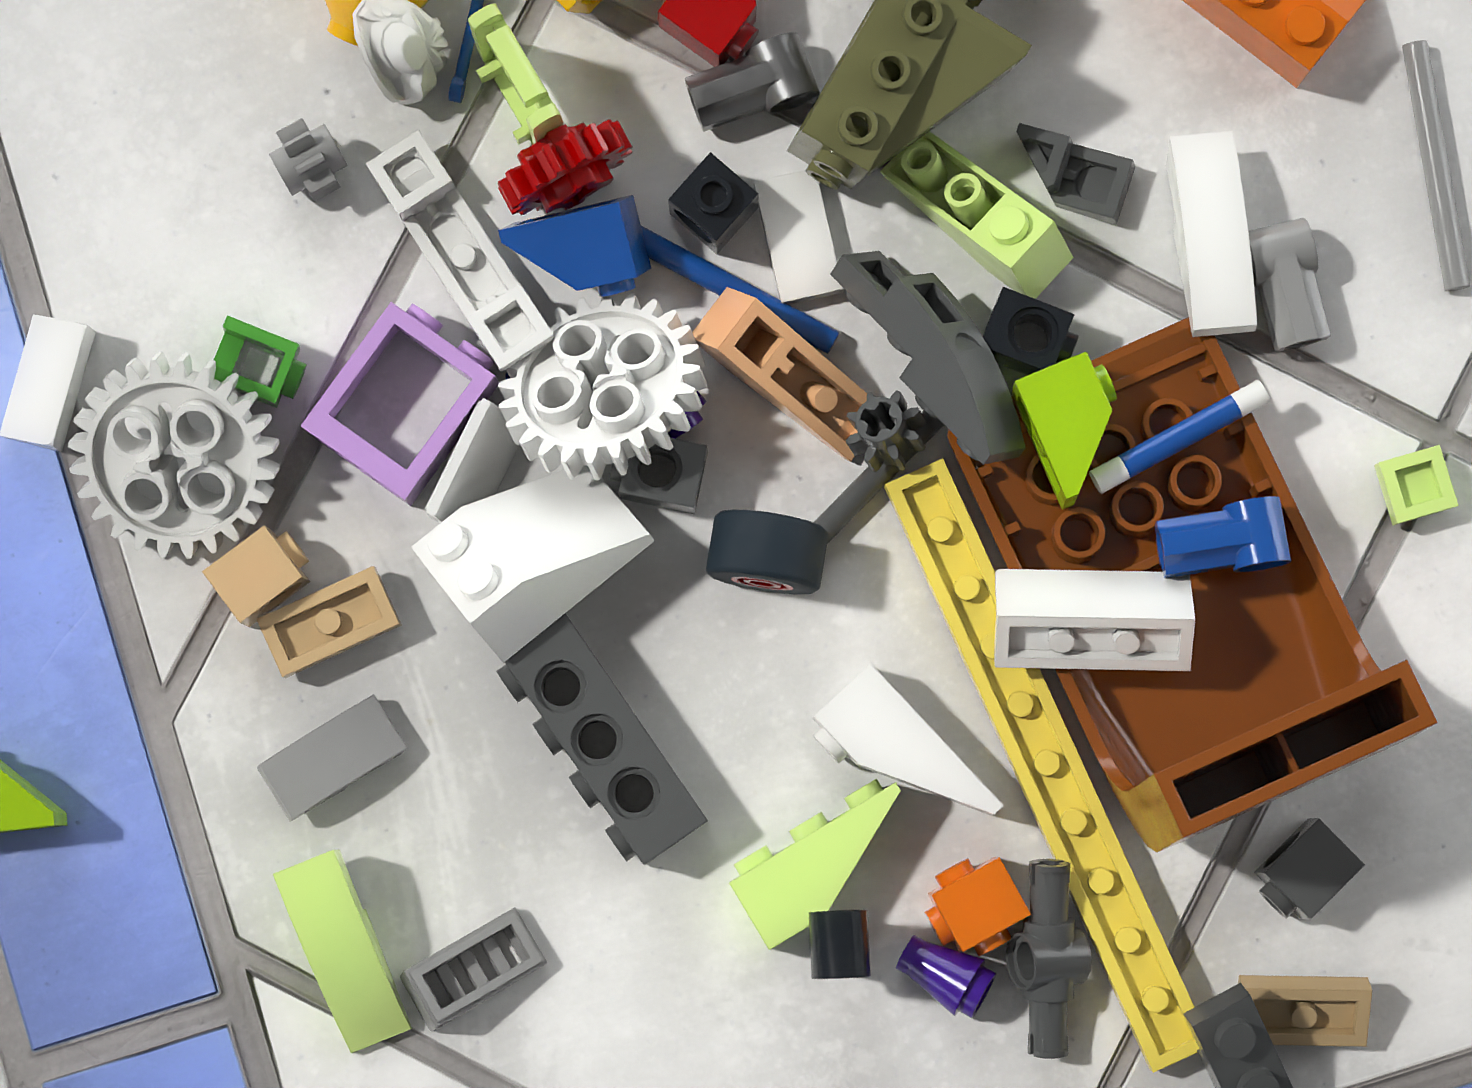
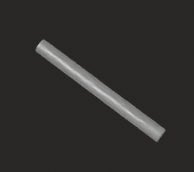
(1435, 165)

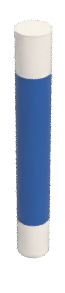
(1179, 436)

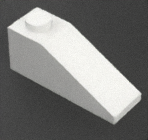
(891, 739)

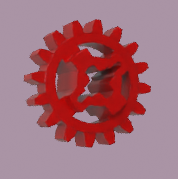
(565, 167)

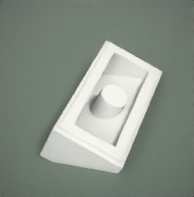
(47, 382)
(475, 464)

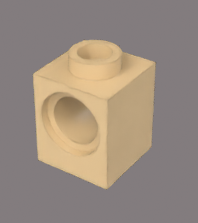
(258, 574)

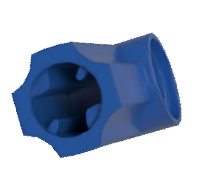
(1241, 537)

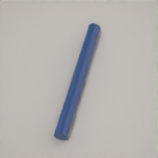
(716, 280)

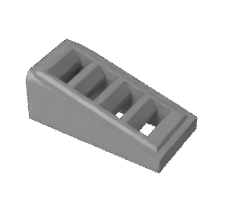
(423, 995)

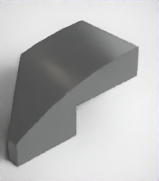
(1078, 176)

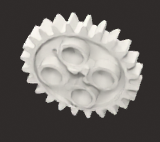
(604, 387)
(118, 459)

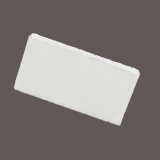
(797, 237)

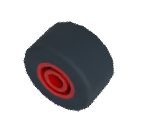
(767, 551)

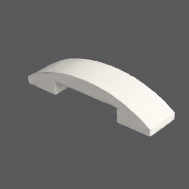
(460, 251)

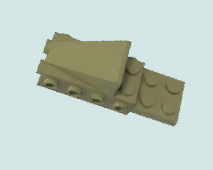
(898, 82)

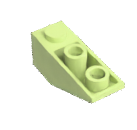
(980, 215)
(812, 871)

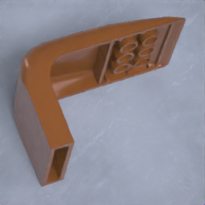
(1276, 662)

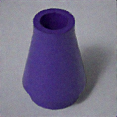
(948, 975)

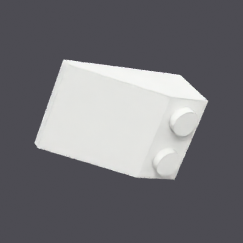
(531, 554)

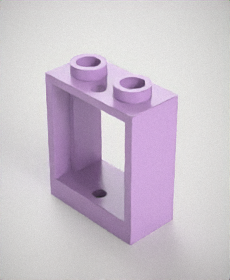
(365, 457)

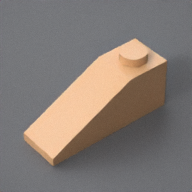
(781, 367)

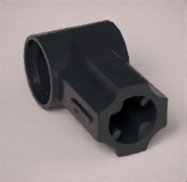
(839, 944)

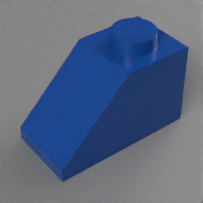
(585, 245)

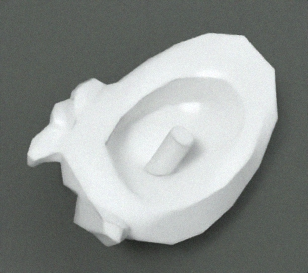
(400, 47)

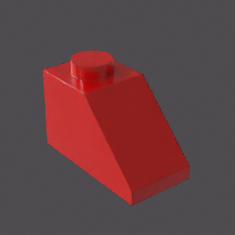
(711, 26)

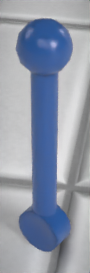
(458, 82)

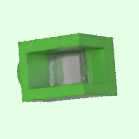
(261, 360)

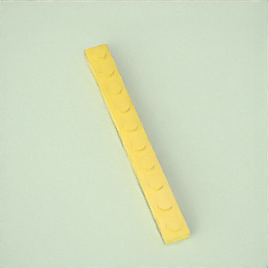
(1047, 768)

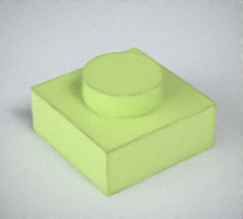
(1416, 485)

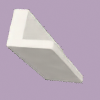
(1093, 620)

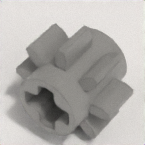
(308, 159)

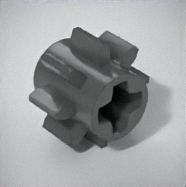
(886, 431)

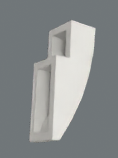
(1212, 233)

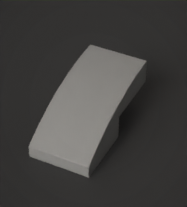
(331, 757)

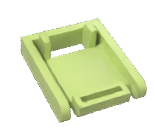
(513, 75)

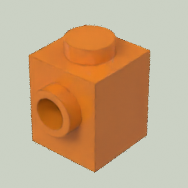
(975, 906)

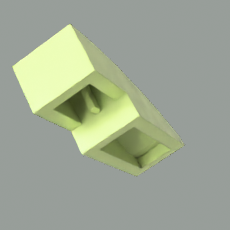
(342, 950)

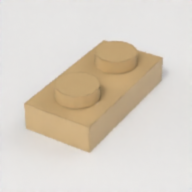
(329, 622)
(1312, 1008)

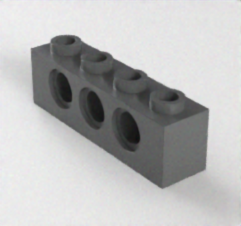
(672, 810)

